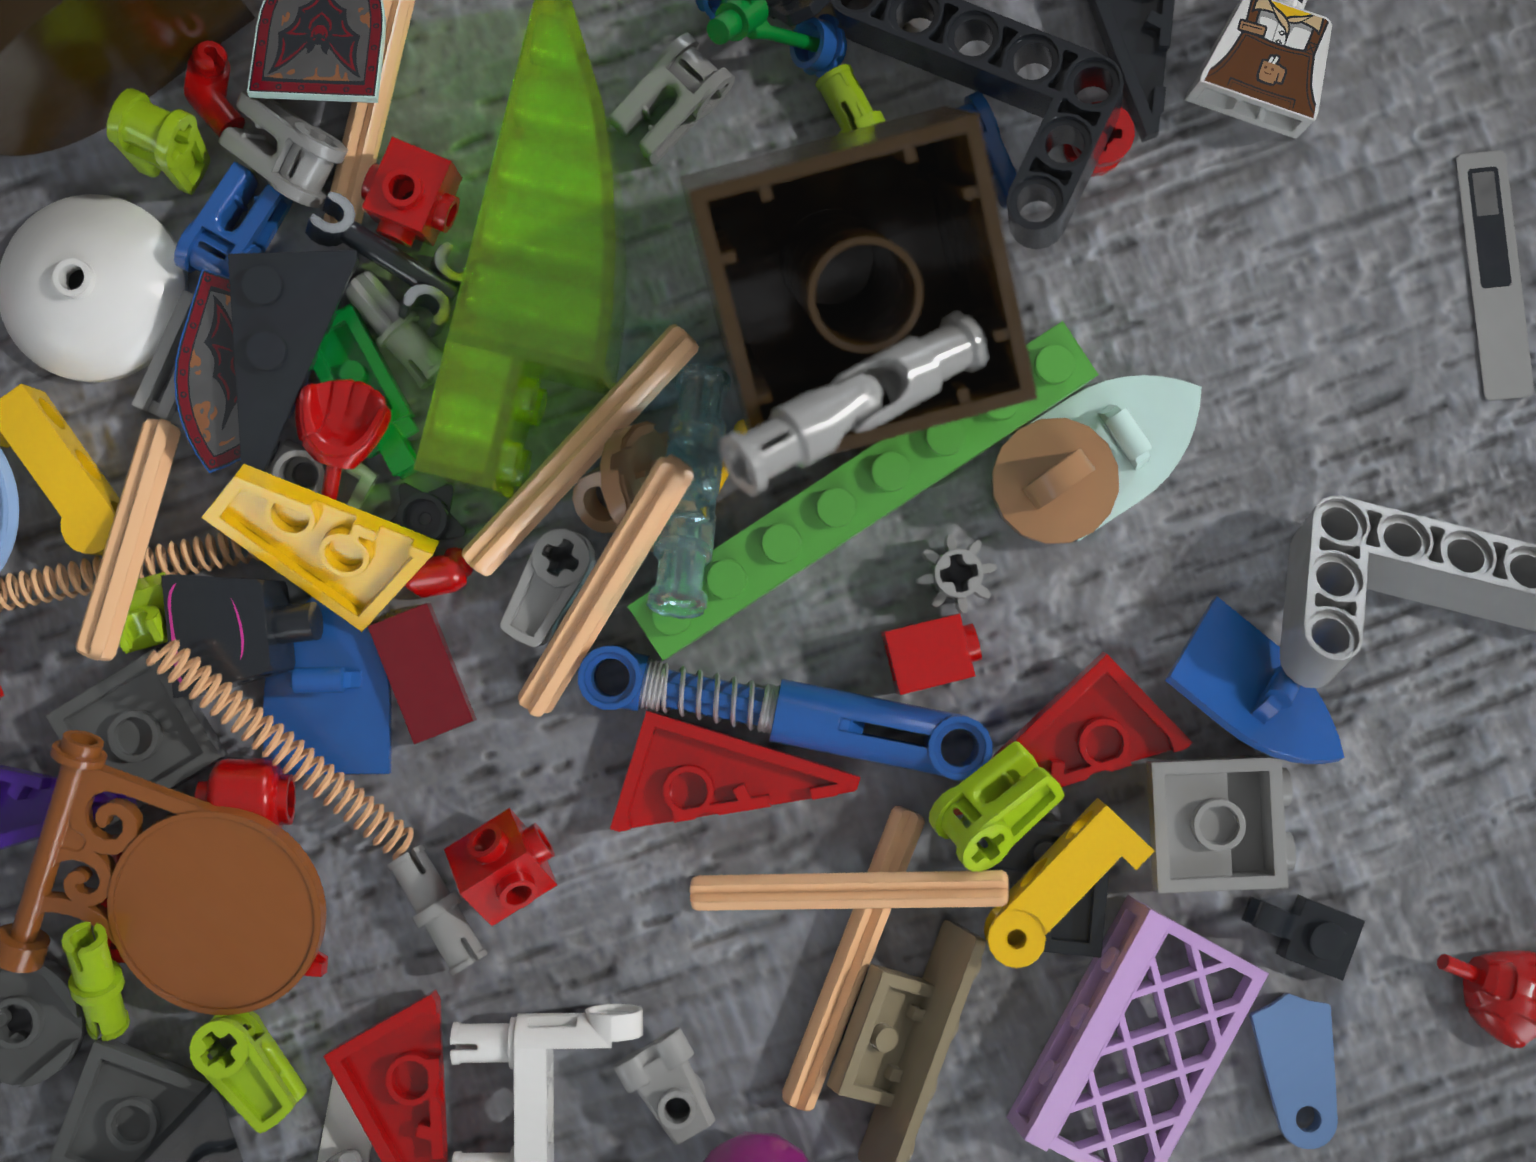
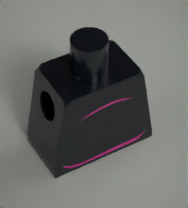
(236, 626)

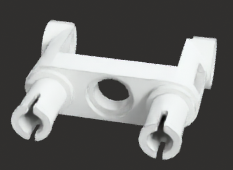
(529, 1048)

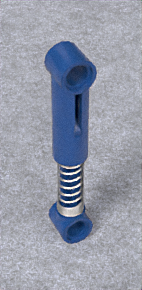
(792, 713)

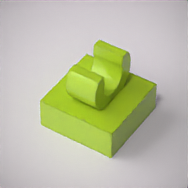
(146, 616)

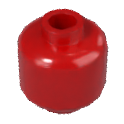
(251, 786)

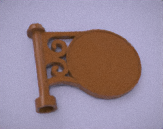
(201, 903)

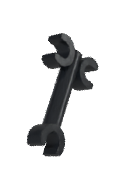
(431, 286)

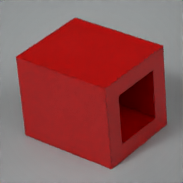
(931, 653)

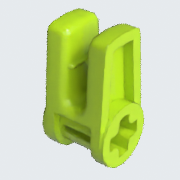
(158, 140)
(997, 804)
(250, 1074)

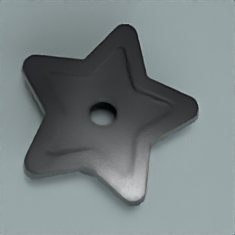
(435, 503)

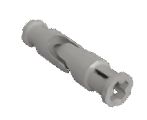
(819, 418)

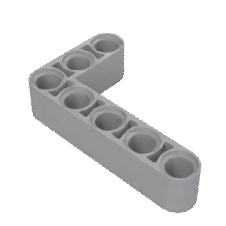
(1368, 546)

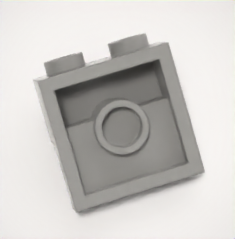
(1219, 823)

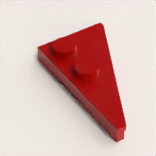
(699, 772)

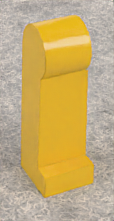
(59, 467)
(1059, 881)

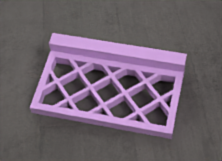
(1099, 1010)

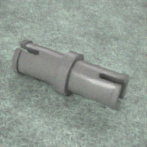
(437, 909)

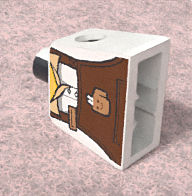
(1267, 66)

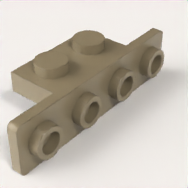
(902, 1040)

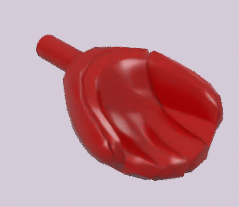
(340, 425)
(1499, 993)

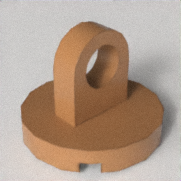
(621, 473)
(1055, 481)

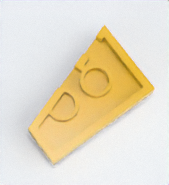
(320, 544)

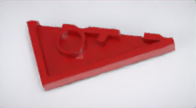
(1097, 726)
(398, 1082)

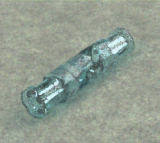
(689, 533)

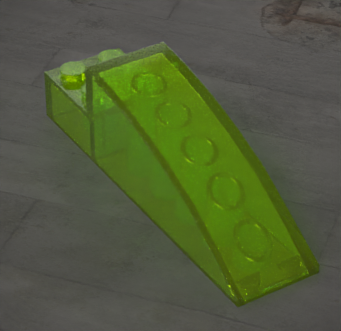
(540, 272)

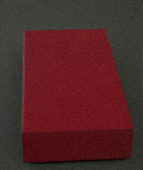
(422, 673)

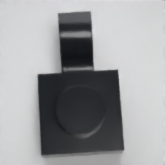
(1310, 933)

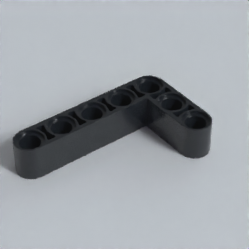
(995, 75)

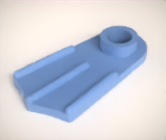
(1298, 1066)

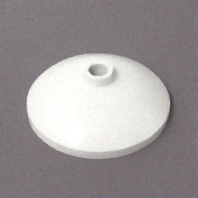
(126, 295)

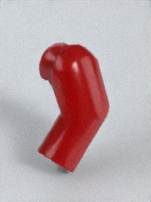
(208, 86)
(441, 574)

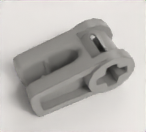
(670, 79)
(302, 154)
(543, 594)

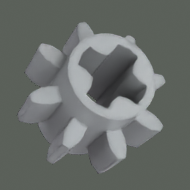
(963, 558)

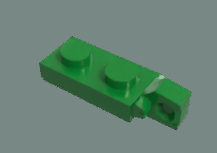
(353, 354)

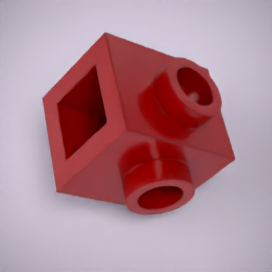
(411, 194)
(502, 866)

